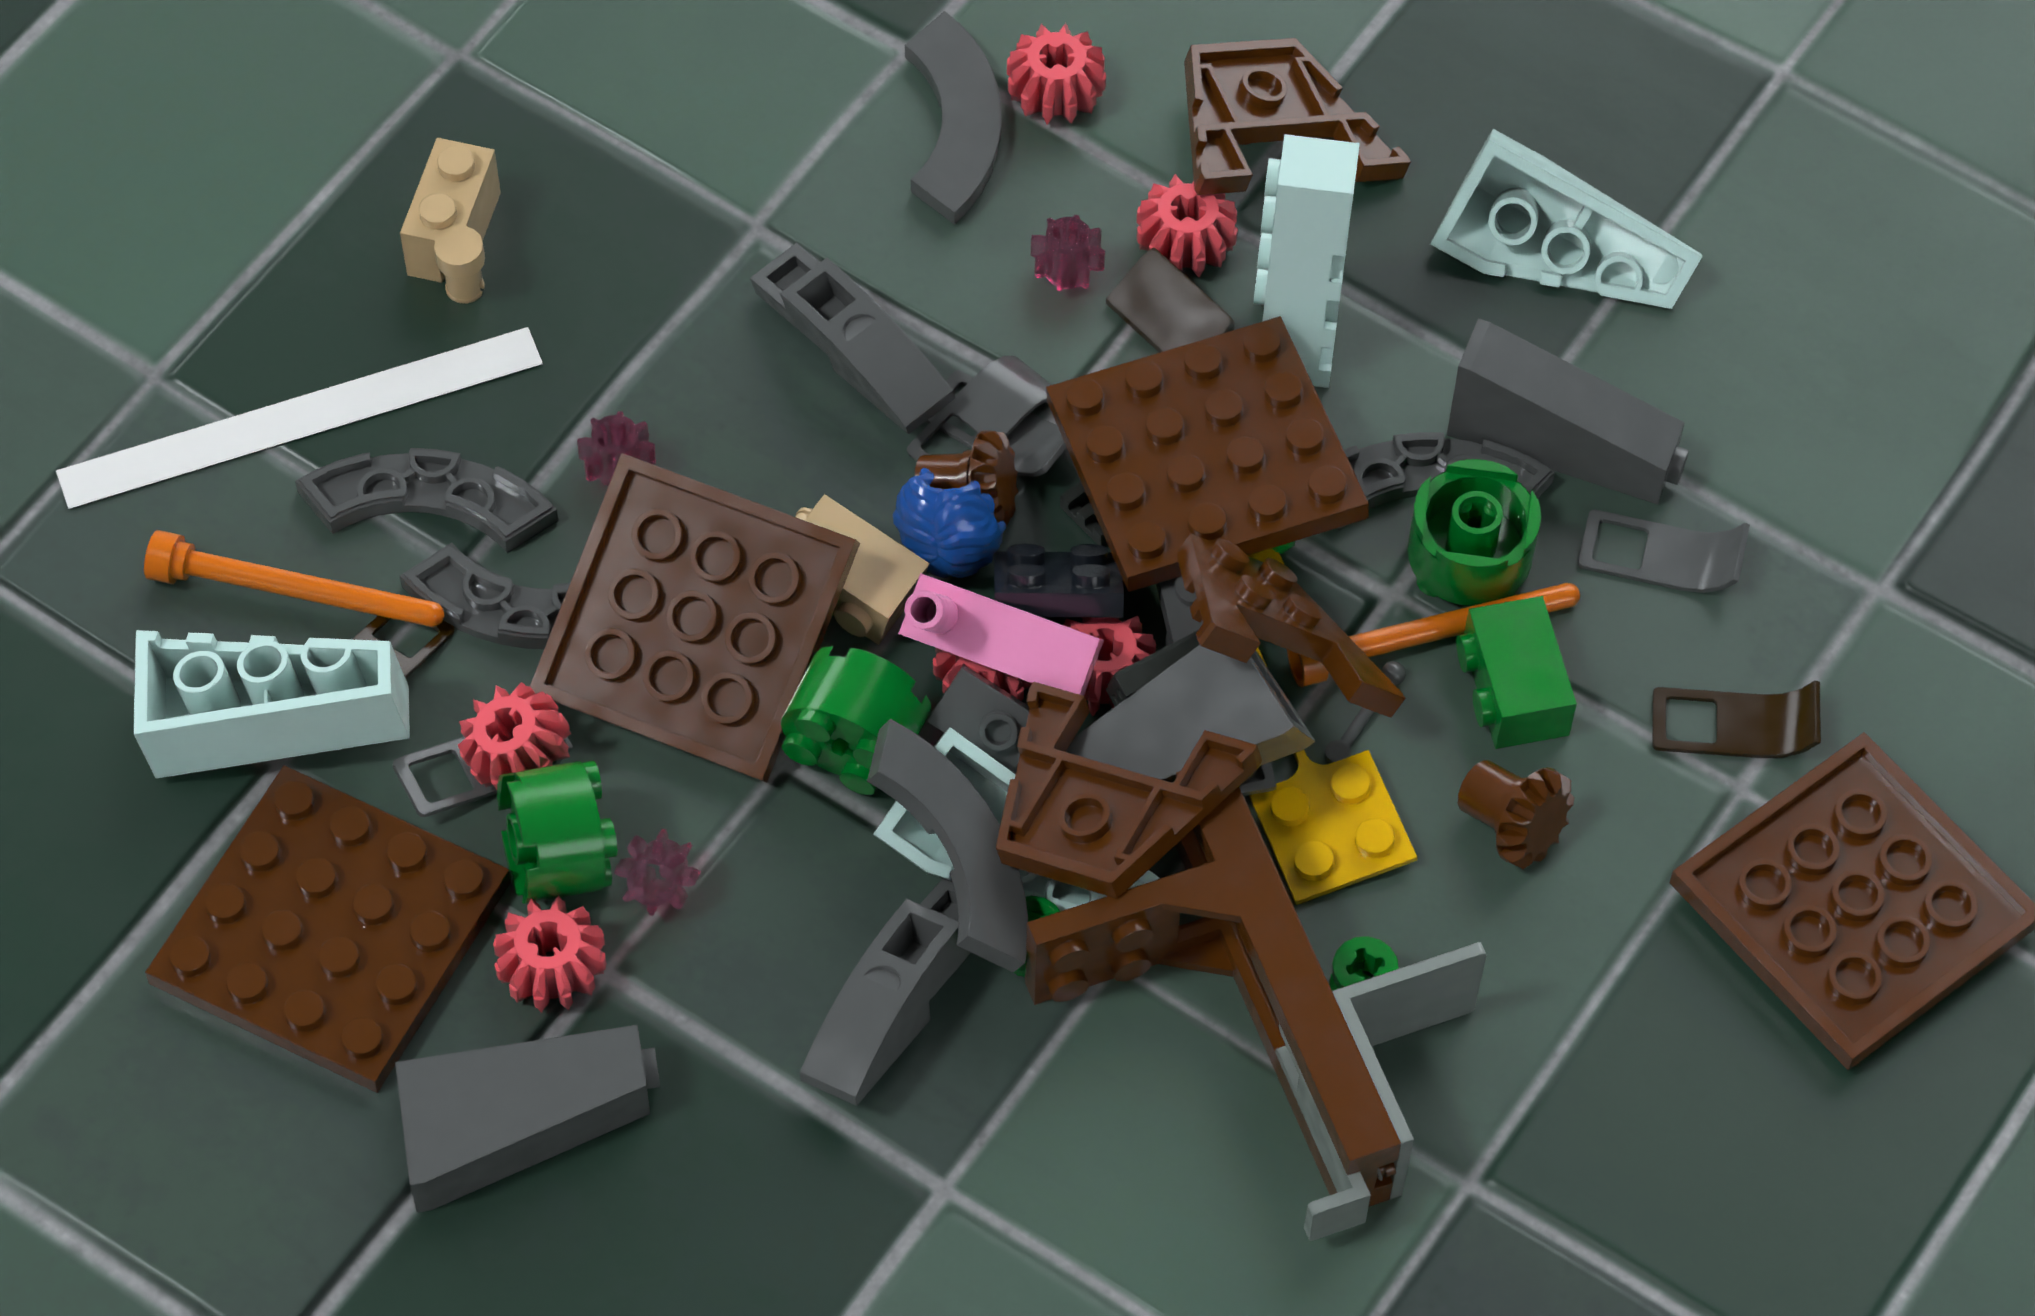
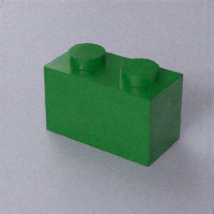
(1517, 672)

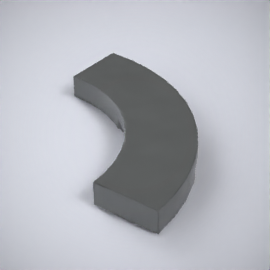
(970, 117)
(1402, 465)
(428, 483)
(484, 601)
(947, 804)

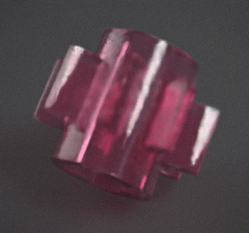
(1068, 253)
(609, 439)
(642, 878)

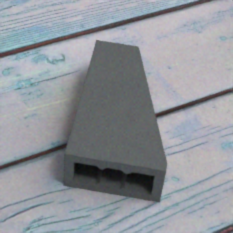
(1563, 416)
(1199, 692)
(515, 1105)

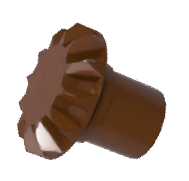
(988, 463)
(1521, 810)

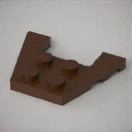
(1259, 94)
(1262, 600)
(1097, 820)

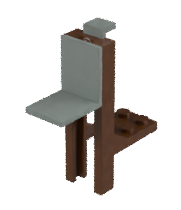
(1311, 1034)

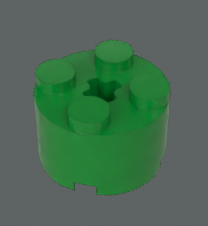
(1473, 533)
(841, 709)
(555, 831)

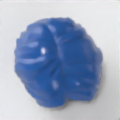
(948, 526)

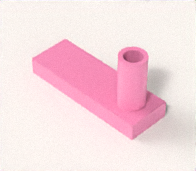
(999, 636)

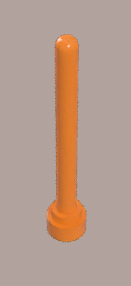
(172, 559)
(1423, 630)

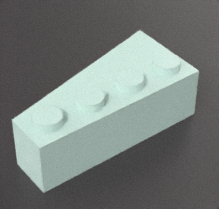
(1306, 244)
(262, 700)

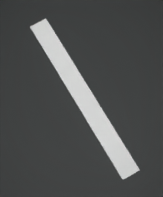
(298, 417)

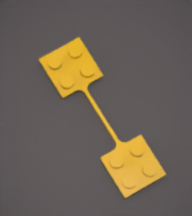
(1331, 821)

